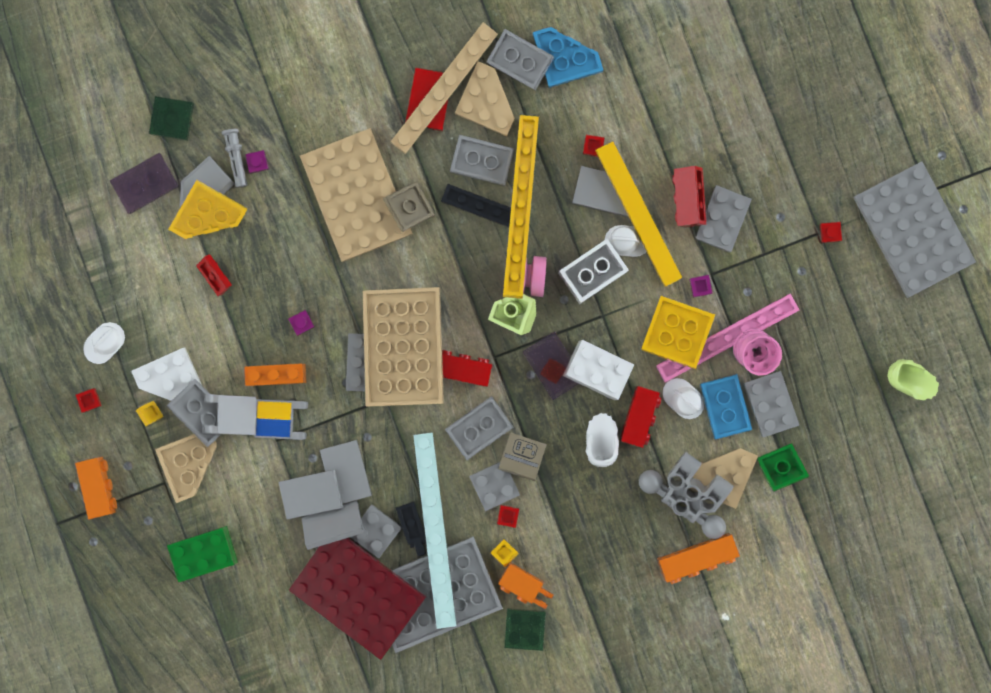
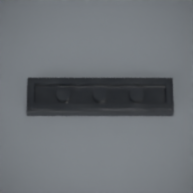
(477, 205)

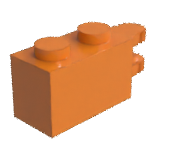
(523, 584)

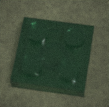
(171, 118)
(525, 629)

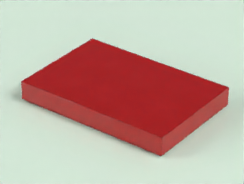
(422, 84)

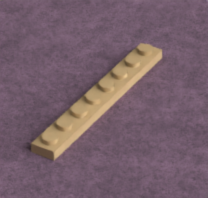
(444, 88)

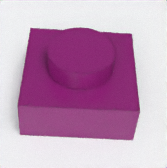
(257, 161)
(700, 286)
(301, 323)

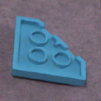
(570, 59)

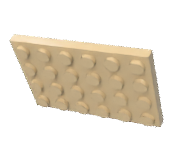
(350, 190)
(403, 347)

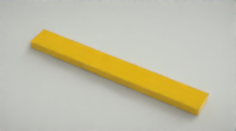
(638, 214)

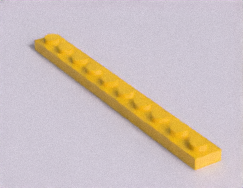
(520, 207)

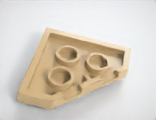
(486, 101)
(185, 465)
(732, 467)

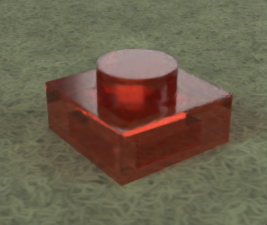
(552, 371)

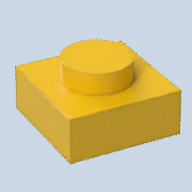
(149, 413)
(504, 553)

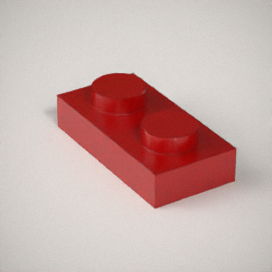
(214, 275)

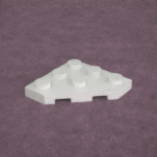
(166, 375)

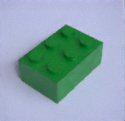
(202, 554)

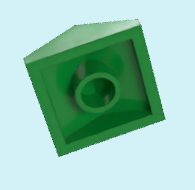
(782, 467)

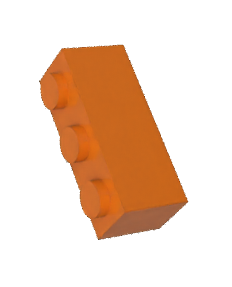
(275, 374)
(96, 487)

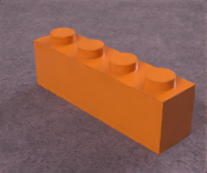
(697, 558)

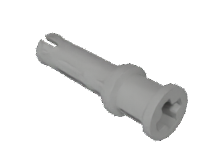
(234, 148)

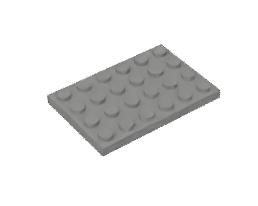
(914, 229)
(471, 588)

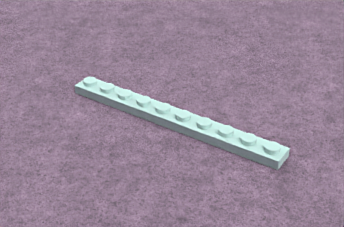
(434, 531)

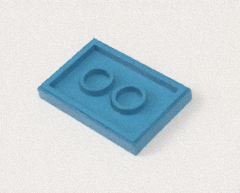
(725, 406)

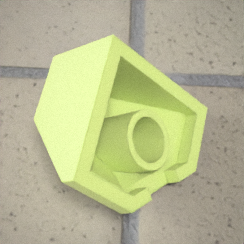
(514, 313)

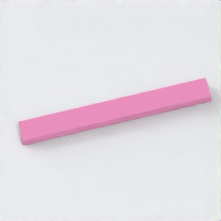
(725, 338)

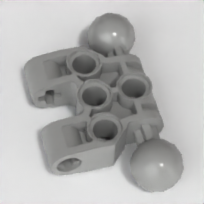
(685, 468)

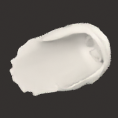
(602, 441)

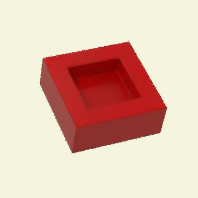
(591, 144)
(830, 232)
(88, 400)
(508, 516)

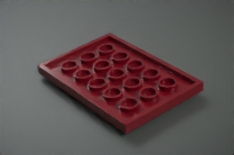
(357, 594)

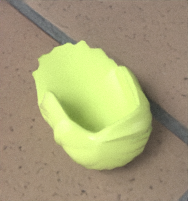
(912, 379)

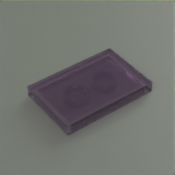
(144, 183)
(539, 354)

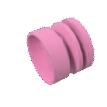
(535, 276)
(767, 353)

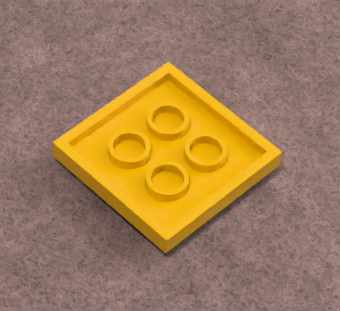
(678, 332)

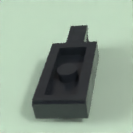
(412, 527)

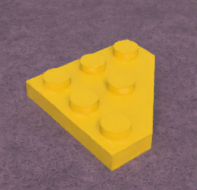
(206, 212)

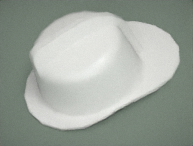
(625, 241)
(104, 343)
(683, 398)

